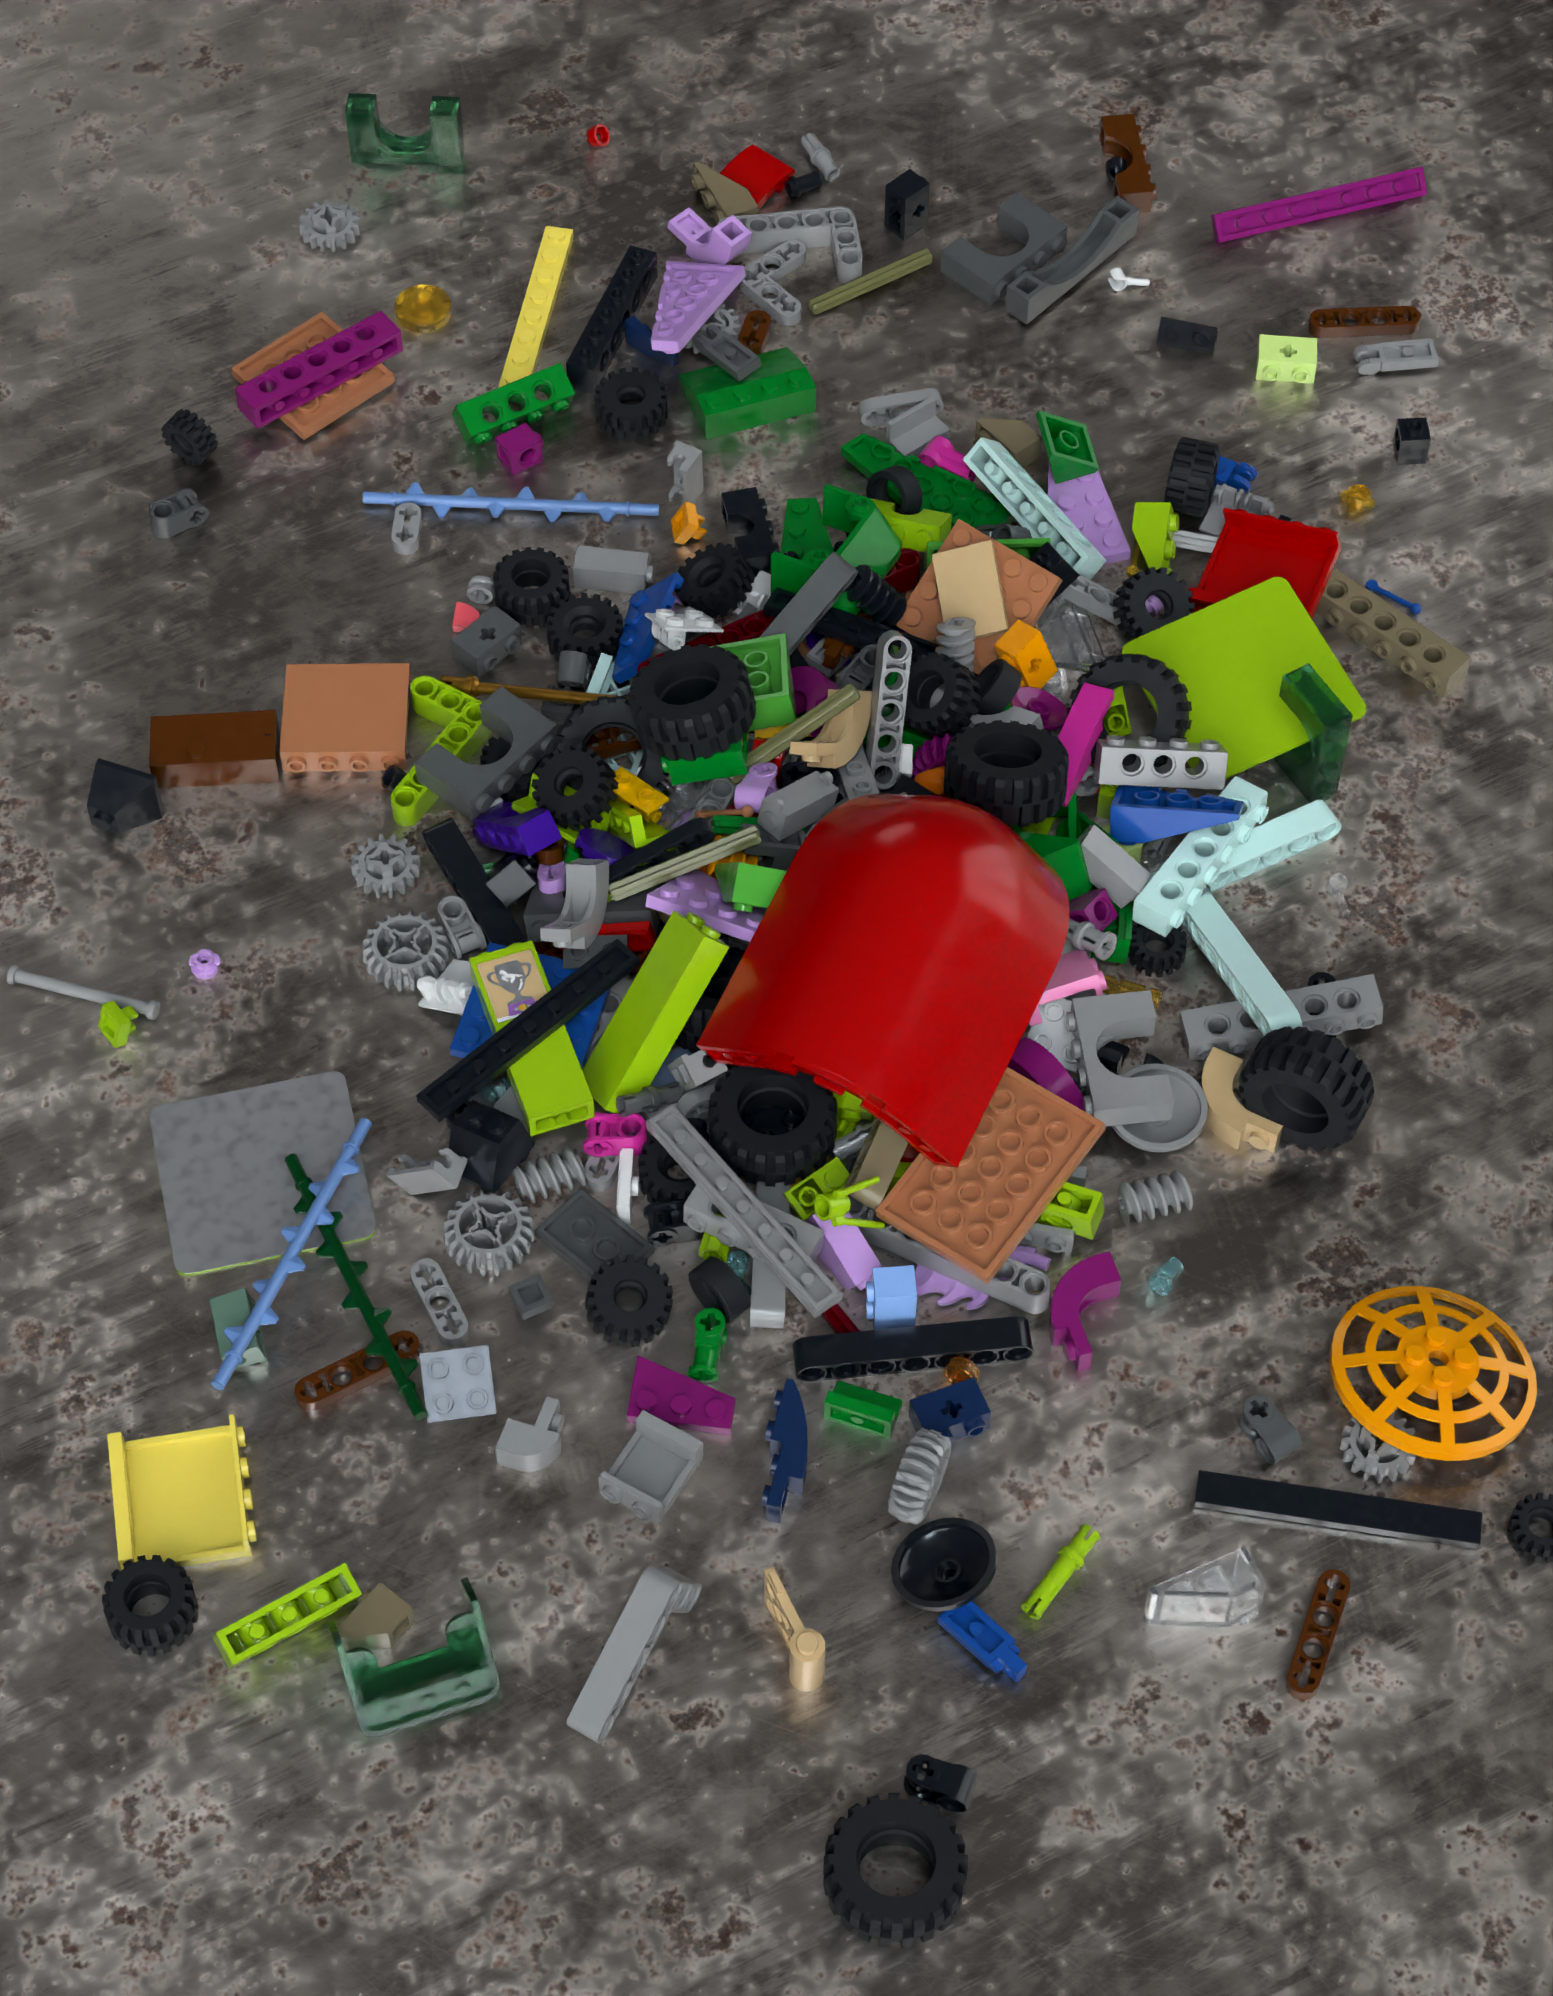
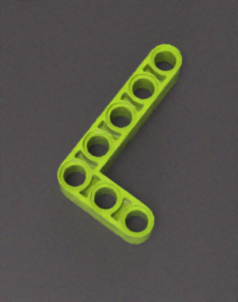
(462, 737)

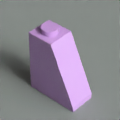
(846, 1253)

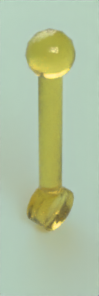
(1132, 569)

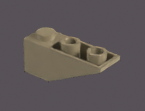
(721, 193)

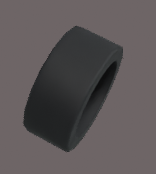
(905, 482)
(998, 687)
(719, 1288)

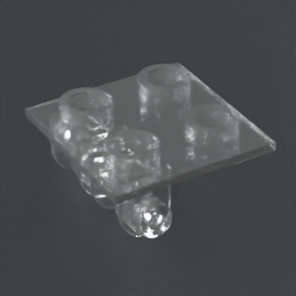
(681, 801)

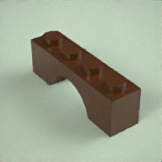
(1123, 139)

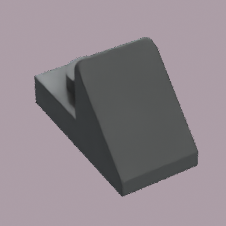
(775, 853)

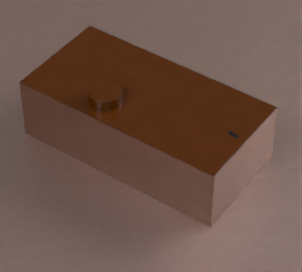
(215, 749)

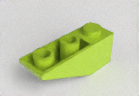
(1154, 531)

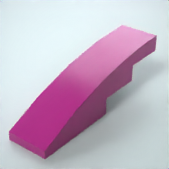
(1082, 731)

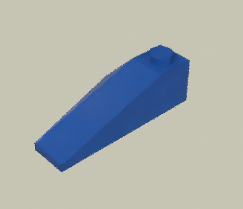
(1151, 814)

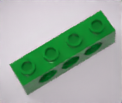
(550, 381)

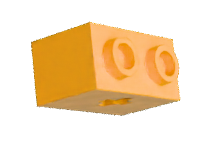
(1028, 653)

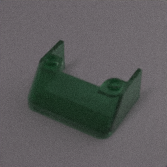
(425, 1684)

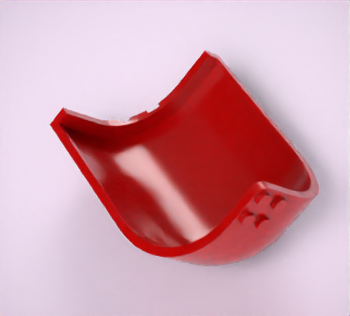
(899, 964)

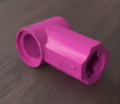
(942, 454)

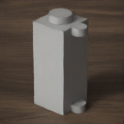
(612, 569)
(798, 804)
(1112, 867)

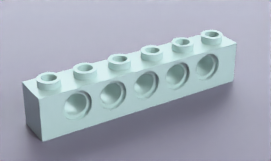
(1032, 505)
(1198, 862)

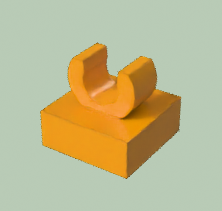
(687, 524)

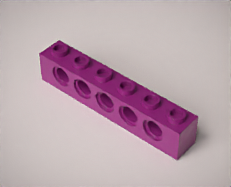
(319, 369)

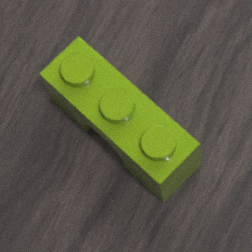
(918, 528)

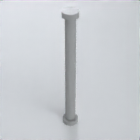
(16, 975)

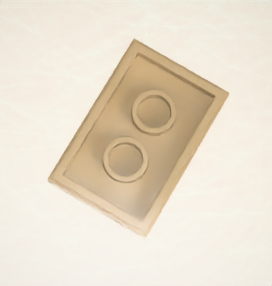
(971, 587)

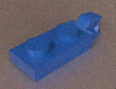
(984, 1639)

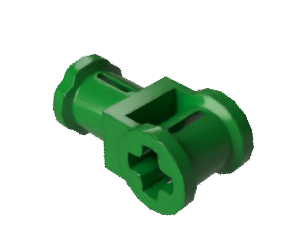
(708, 1345)

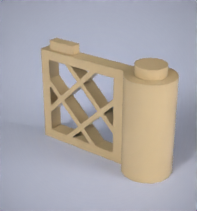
(804, 1644)

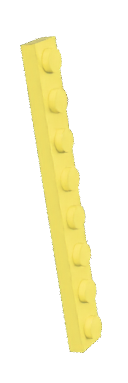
(537, 304)

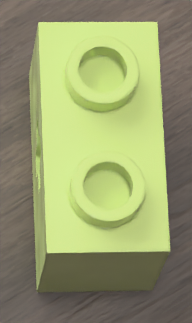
(1286, 359)

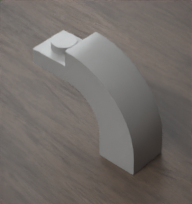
(583, 906)

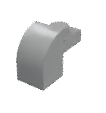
(530, 1446)

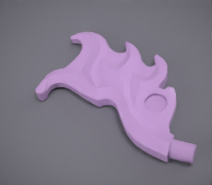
(930, 1281)

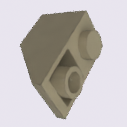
(1014, 435)
(376, 1621)

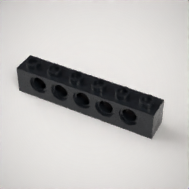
(607, 324)

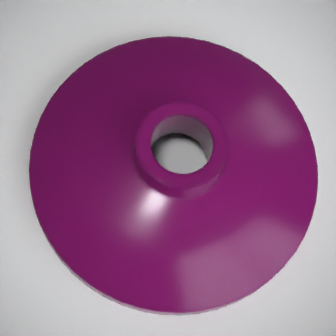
(1049, 707)

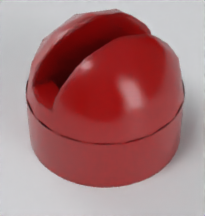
(598, 130)

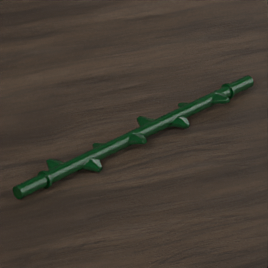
(357, 1297)

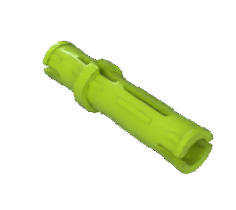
(1069, 1559)

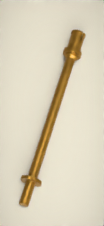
(474, 687)

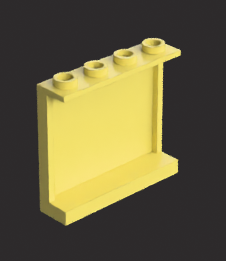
(182, 1496)

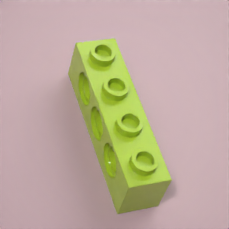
(1075, 1209)
(287, 1616)

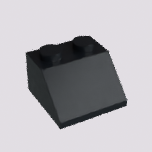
(491, 1144)

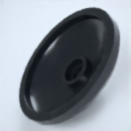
(943, 1551)

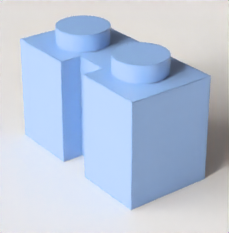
(891, 1297)

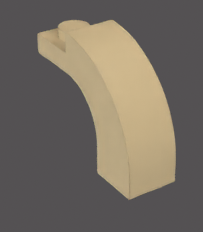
(839, 736)
(1225, 1114)

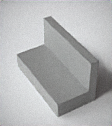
(915, 428)

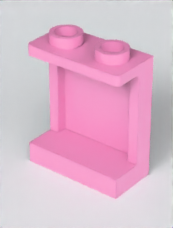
(1072, 975)

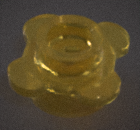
(1357, 498)

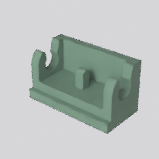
(232, 1311)

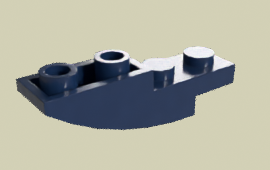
(789, 1450)

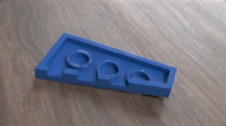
(636, 638)

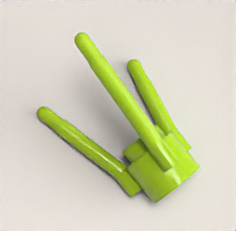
(836, 1204)

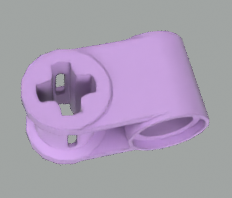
(756, 785)

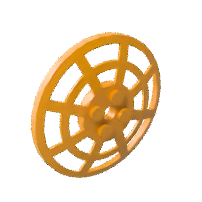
(1433, 1381)

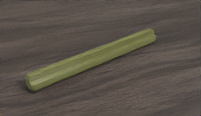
(870, 281)
(801, 727)
(685, 863)

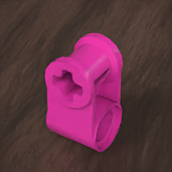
(614, 1134)

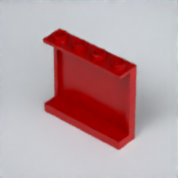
(1263, 548)

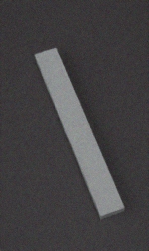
(744, 1211)

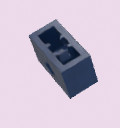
(952, 1411)

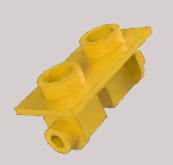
(639, 794)

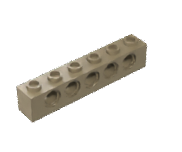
(1392, 634)

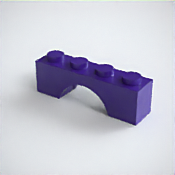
(515, 832)

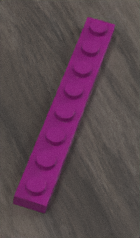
(1318, 204)

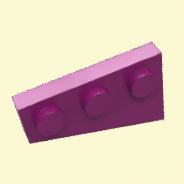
(679, 1400)

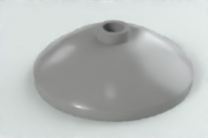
(1187, 1118)

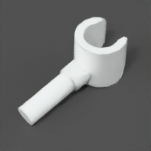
(1119, 280)

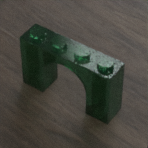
(376, 144)
(1317, 764)

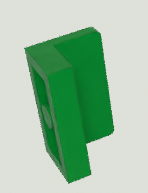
(862, 1409)

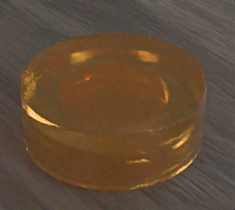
(961, 1369)

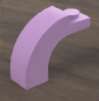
(710, 244)

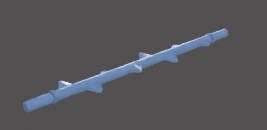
(524, 501)
(290, 1262)

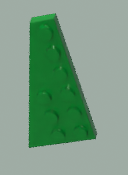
(940, 488)

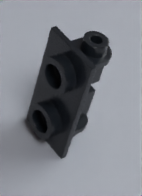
(1187, 335)

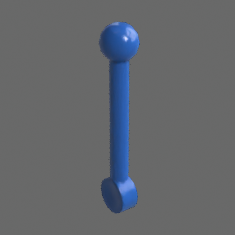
(1372, 586)

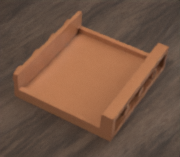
(345, 717)

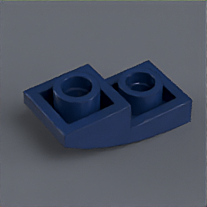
(639, 337)

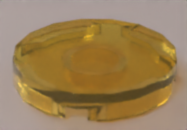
(422, 308)

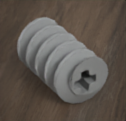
(957, 640)
(549, 1175)
(1153, 1194)

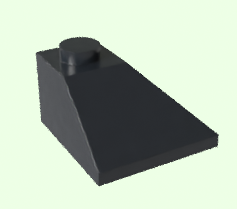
(123, 797)

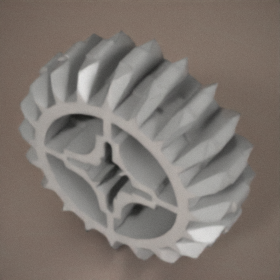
(406, 939)
(478, 1246)
(919, 1476)

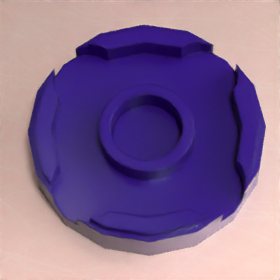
(602, 845)

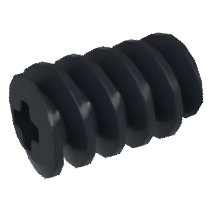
(876, 597)

